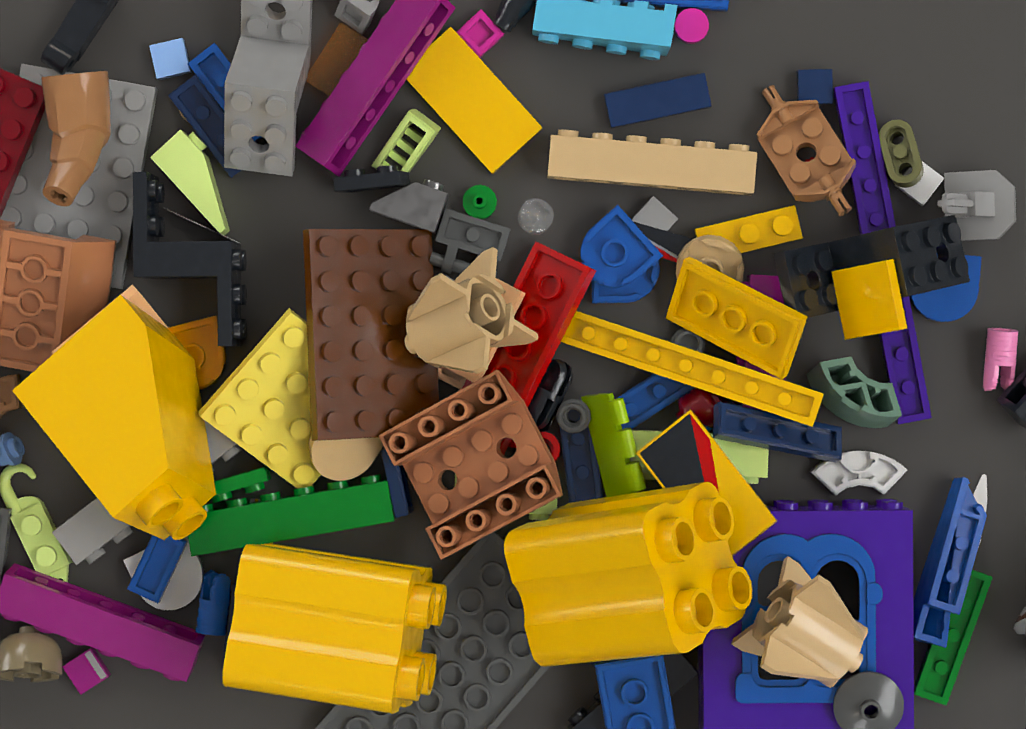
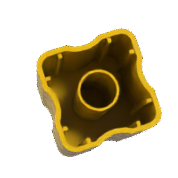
(628, 575)
(332, 627)

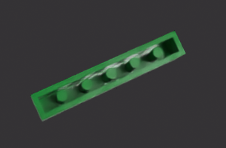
(293, 516)

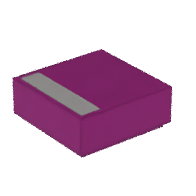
(86, 670)

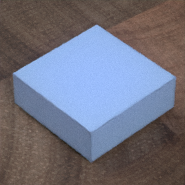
(170, 58)

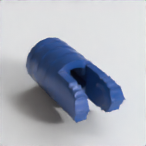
(213, 604)

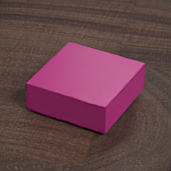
(480, 33)

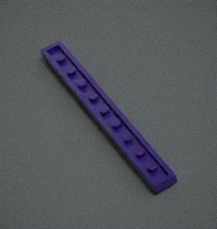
(873, 214)

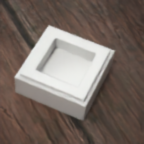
(925, 187)

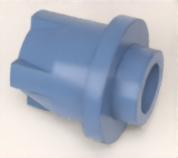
(10, 449)

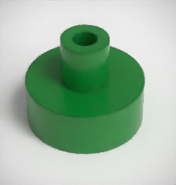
(482, 210)

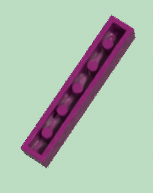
(372, 81)
(99, 623)

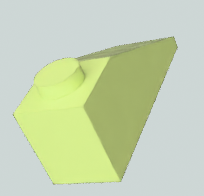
(192, 173)

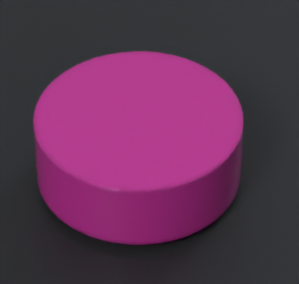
(691, 26)

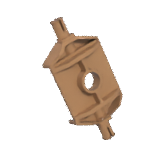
(802, 125)

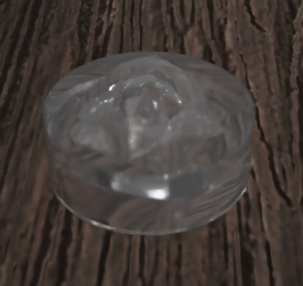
(535, 216)

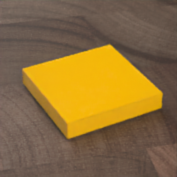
(869, 299)

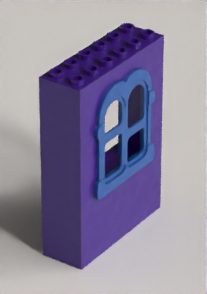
(880, 549)

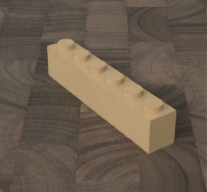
(652, 164)

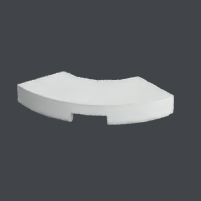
(857, 469)

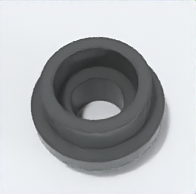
(571, 426)

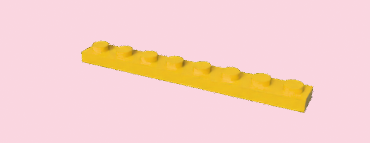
(693, 368)

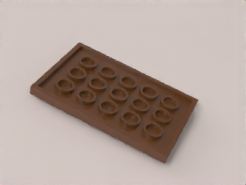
(357, 329)

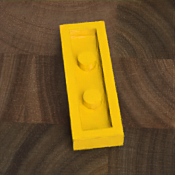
(758, 230)

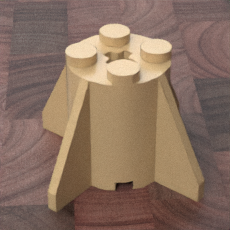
(464, 318)
(805, 630)

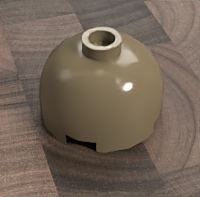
(30, 656)

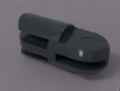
(550, 393)

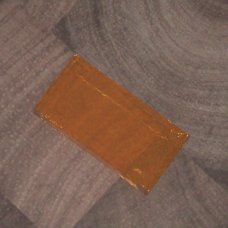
(335, 59)

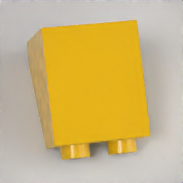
(128, 419)

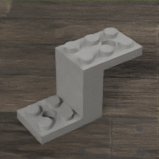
(267, 86)

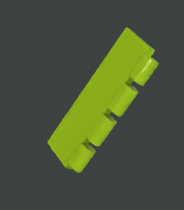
(614, 445)

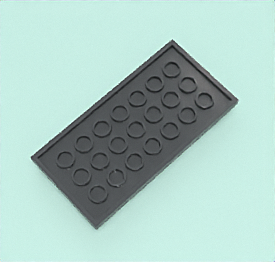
(479, 652)

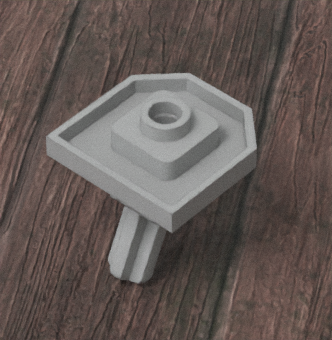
(981, 203)

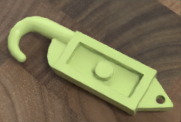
(34, 527)

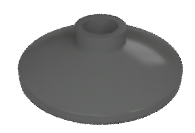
(864, 690)

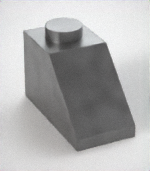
(414, 205)

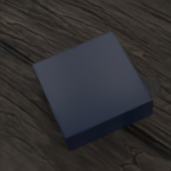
(815, 85)

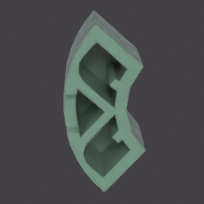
(854, 395)

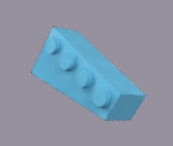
(607, 25)

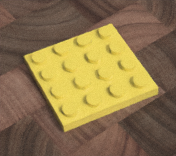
(268, 402)

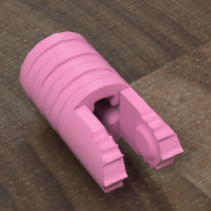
(1000, 351)

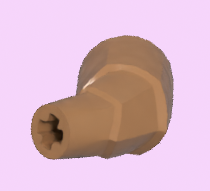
(81, 127)

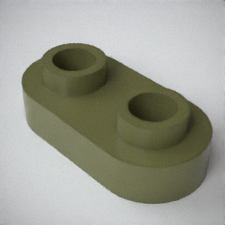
(901, 155)

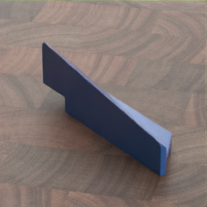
(948, 564)

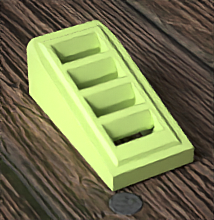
(424, 123)

